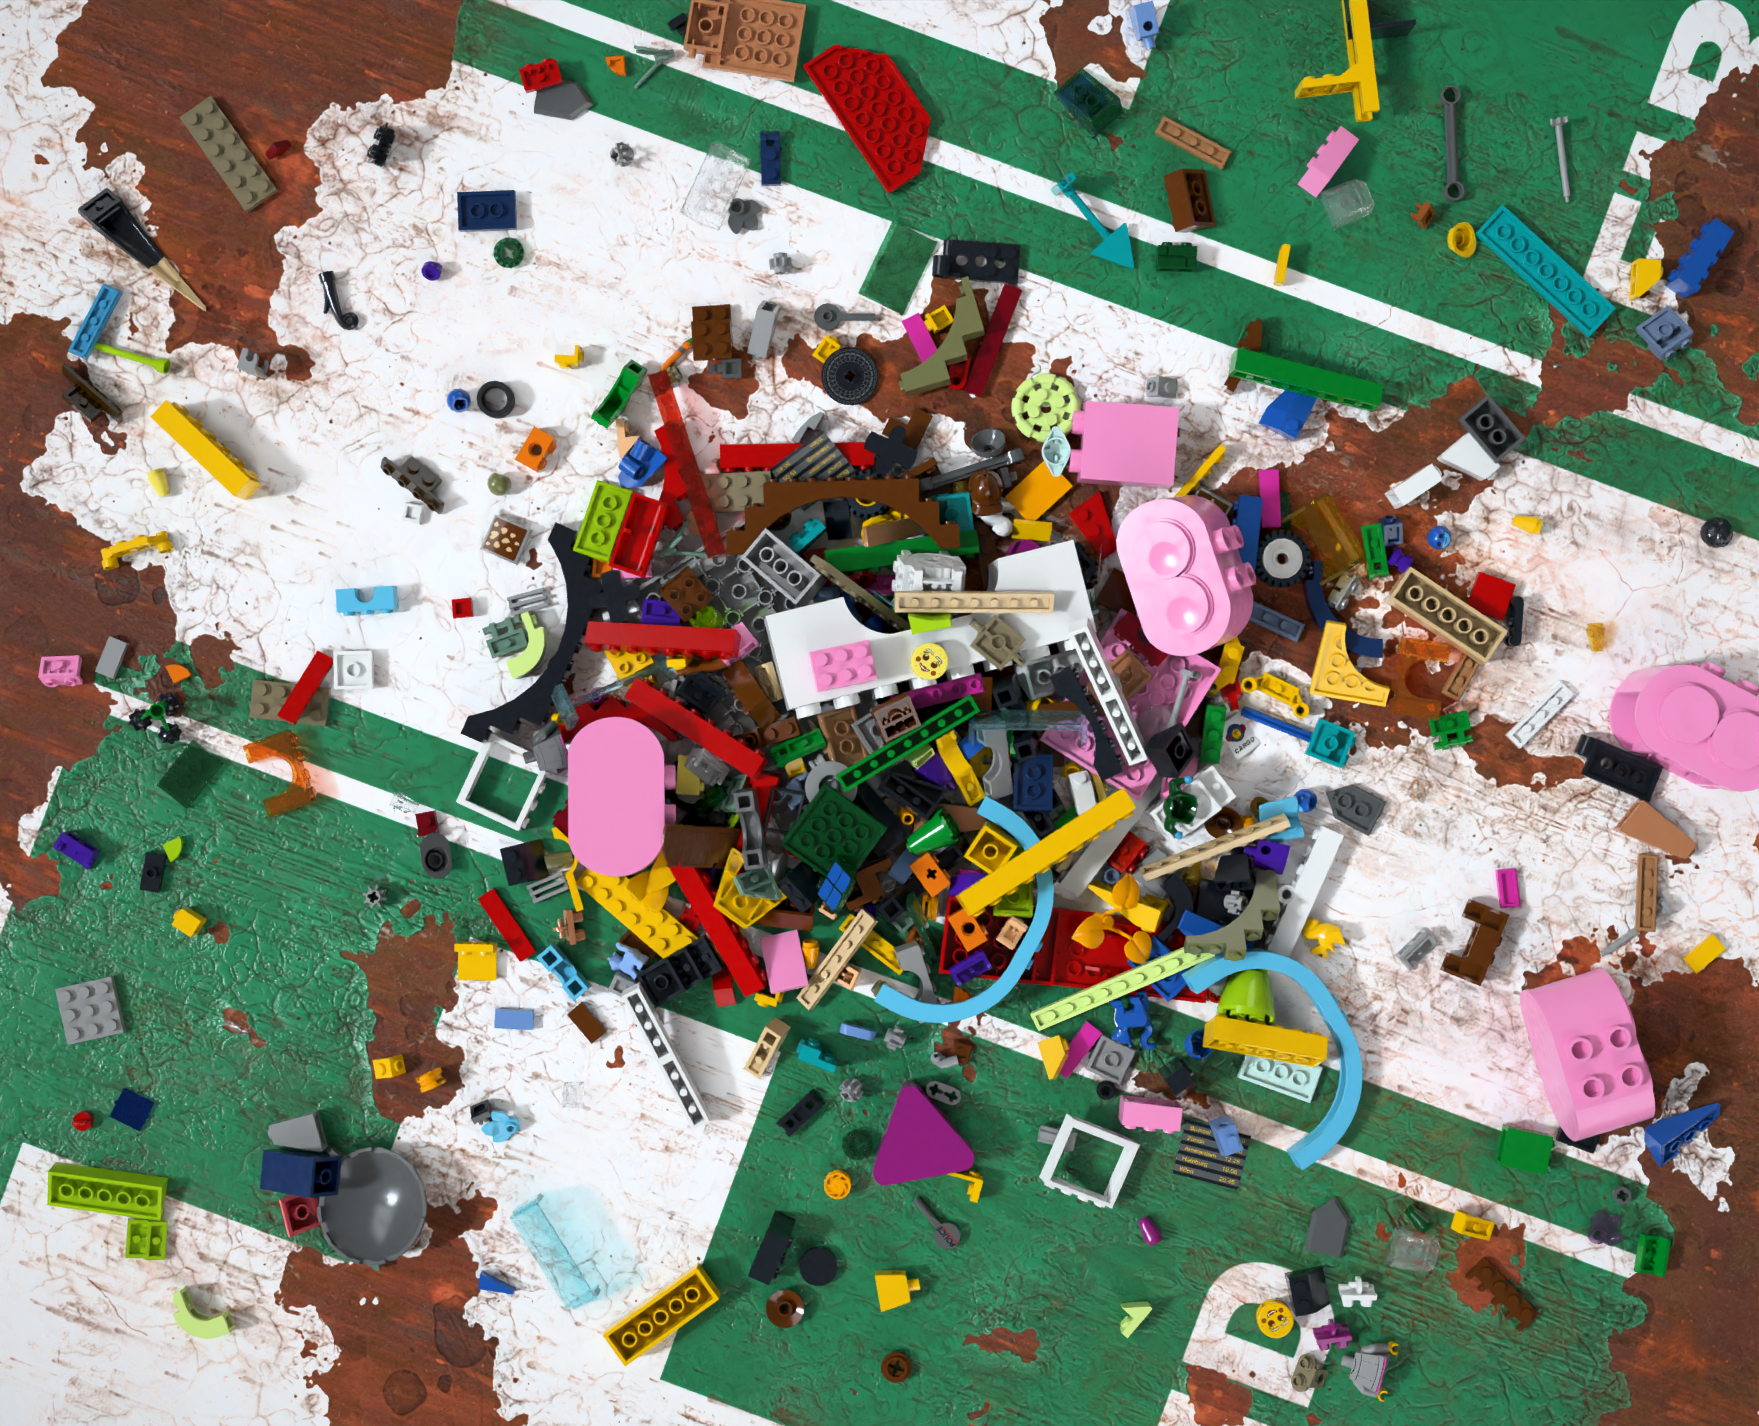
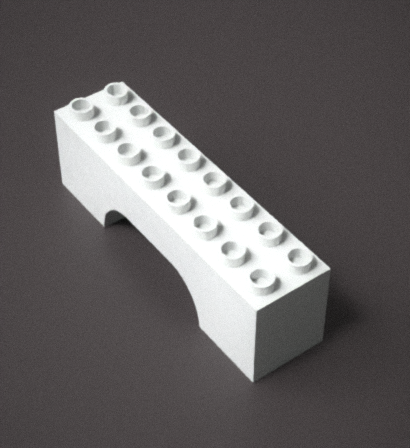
(831, 624)

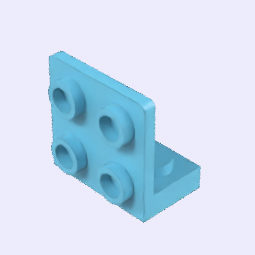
(1290, 808)

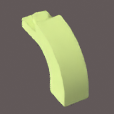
(535, 650)
(197, 1323)

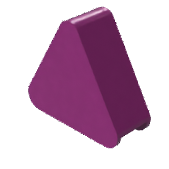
(919, 1140)

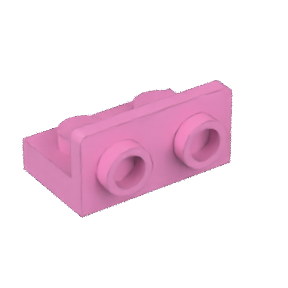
(60, 670)

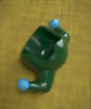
(1179, 806)

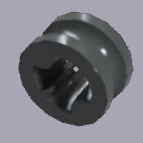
(1616, 1191)

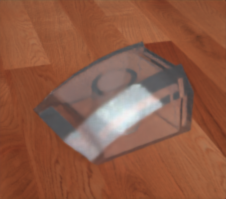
(1347, 203)
(1413, 1250)

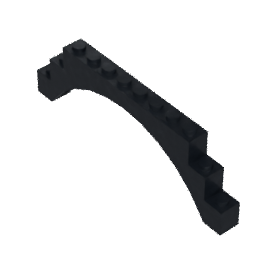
(536, 700)

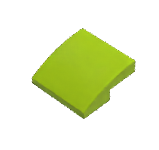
(146, 1239)

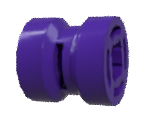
(1398, 559)

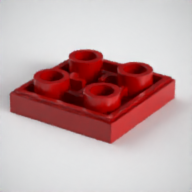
(1491, 595)

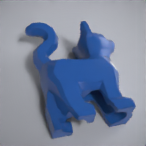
(1133, 1017)

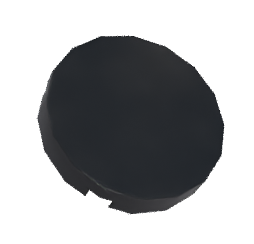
(818, 1266)

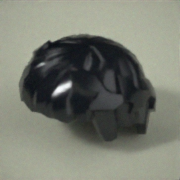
(1716, 532)

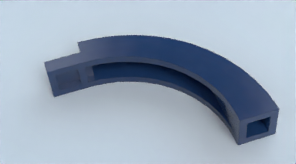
(1320, 613)

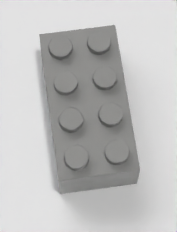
(783, 569)

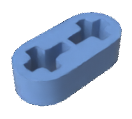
(858, 1031)

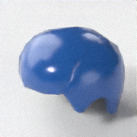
(1193, 1045)

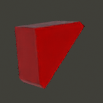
(724, 988)

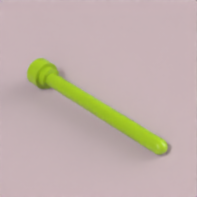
(160, 365)

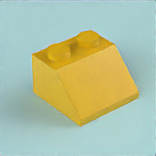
(991, 848)

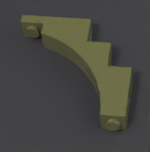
(965, 326)

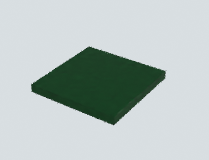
(833, 828)

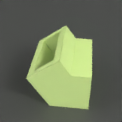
(920, 756)

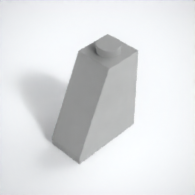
(763, 329)
(299, 1132)

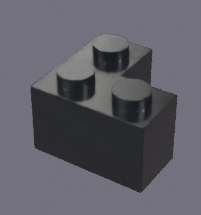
(1041, 821)

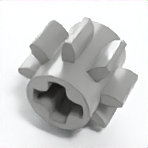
(621, 154)
(780, 263)
(371, 899)
(1235, 902)
(895, 1038)
(851, 1090)

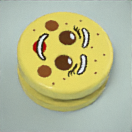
(929, 661)

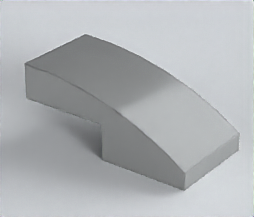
(812, 424)

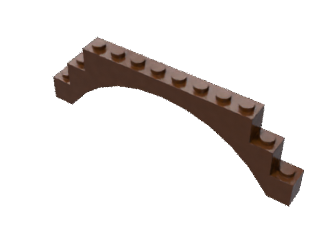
(788, 496)

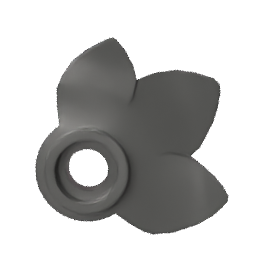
(745, 217)

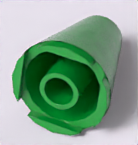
(934, 833)

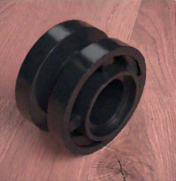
(708, 818)

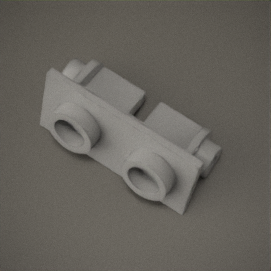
(1340, 599)

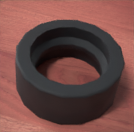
(481, 399)

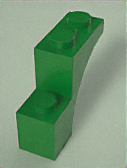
(620, 394)

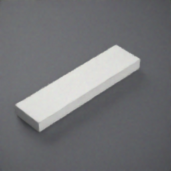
(1540, 714)

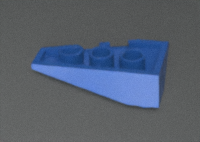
(1287, 414)
(1196, 925)
(1671, 1133)

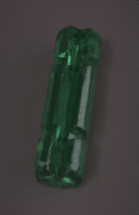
(1285, 509)

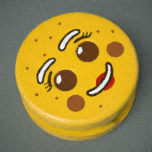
(1274, 1318)

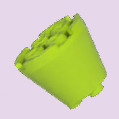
(1248, 997)

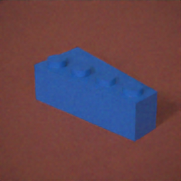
(1248, 519)

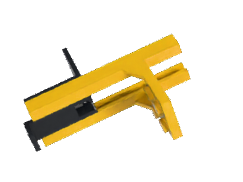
(1361, 75)

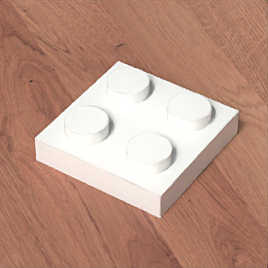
(353, 670)

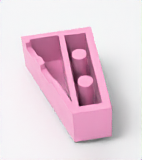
(1329, 160)

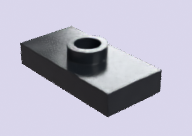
(153, 872)

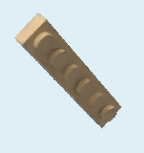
(837, 959)

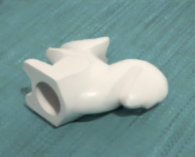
(999, 523)

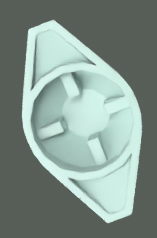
(1056, 451)

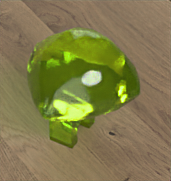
(708, 618)

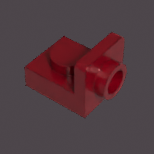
(427, 823)

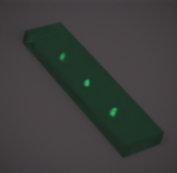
(923, 927)

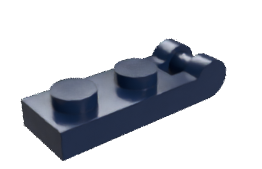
(770, 159)

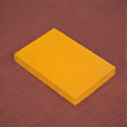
(1037, 492)

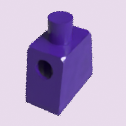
(936, 771)
(1268, 855)

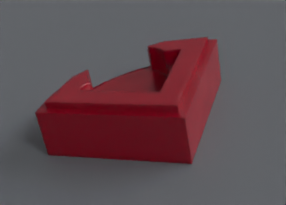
(278, 148)
(863, 579)

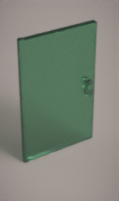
(897, 273)

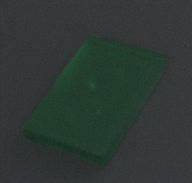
(190, 774)

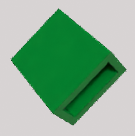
(1524, 1149)

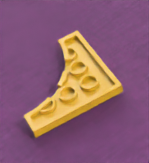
(1337, 676)

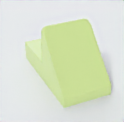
(1137, 1313)

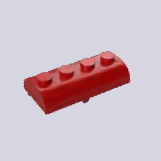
(639, 535)

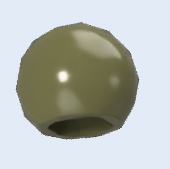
(498, 484)

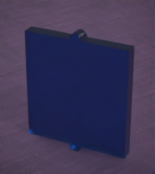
(131, 1109)

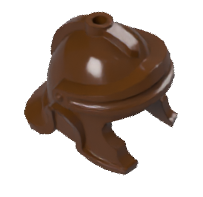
(985, 493)

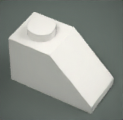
(1081, 791)

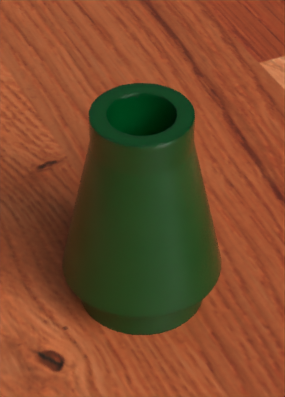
(1419, 1219)

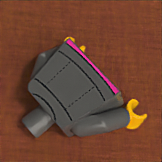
(549, 748)

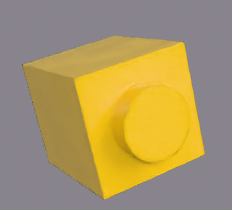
(188, 921)

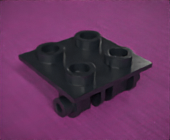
(380, 136)

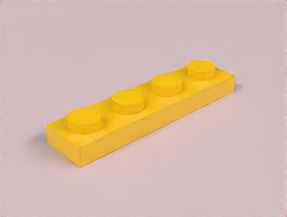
(1203, 471)
(877, 946)

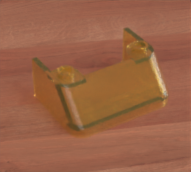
(1330, 535)

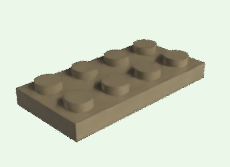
(735, 490)
(270, 697)

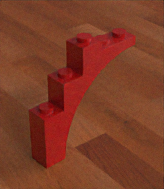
(673, 486)
(616, 707)

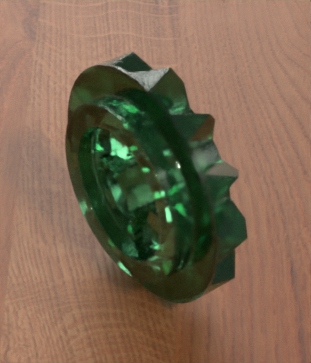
(511, 244)
(864, 1150)

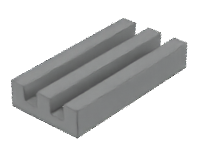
(512, 605)
(533, 893)

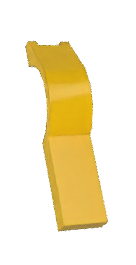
(959, 768)
(569, 874)

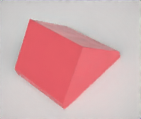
(299, 1213)

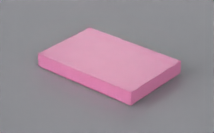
(784, 961)

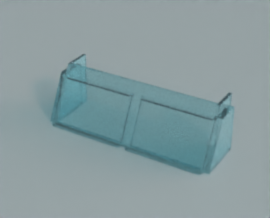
(1034, 720)
(552, 1254)

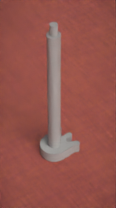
(1558, 123)
(1187, 673)
(1665, 908)

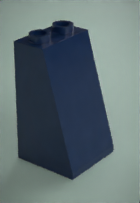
(300, 1173)

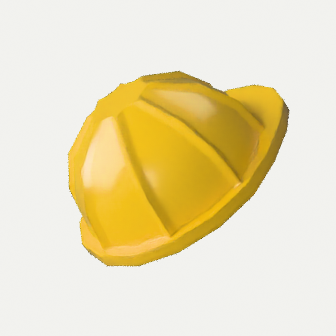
(1462, 239)

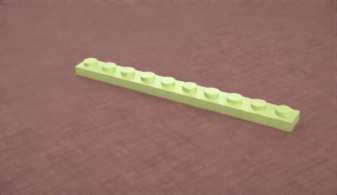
(1115, 987)

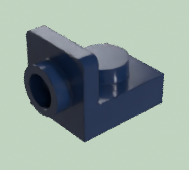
(1392, 530)

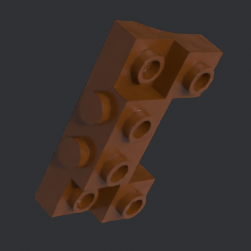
(1481, 943)

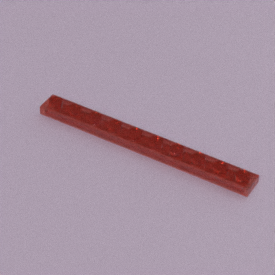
(687, 464)

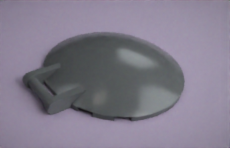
(376, 1209)

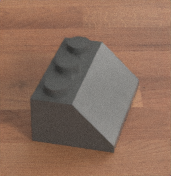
(1491, 428)

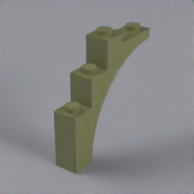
(1248, 926)

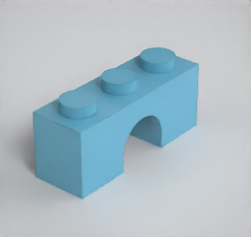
(384, 600)
(558, 963)

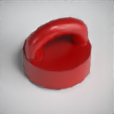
(83, 1121)

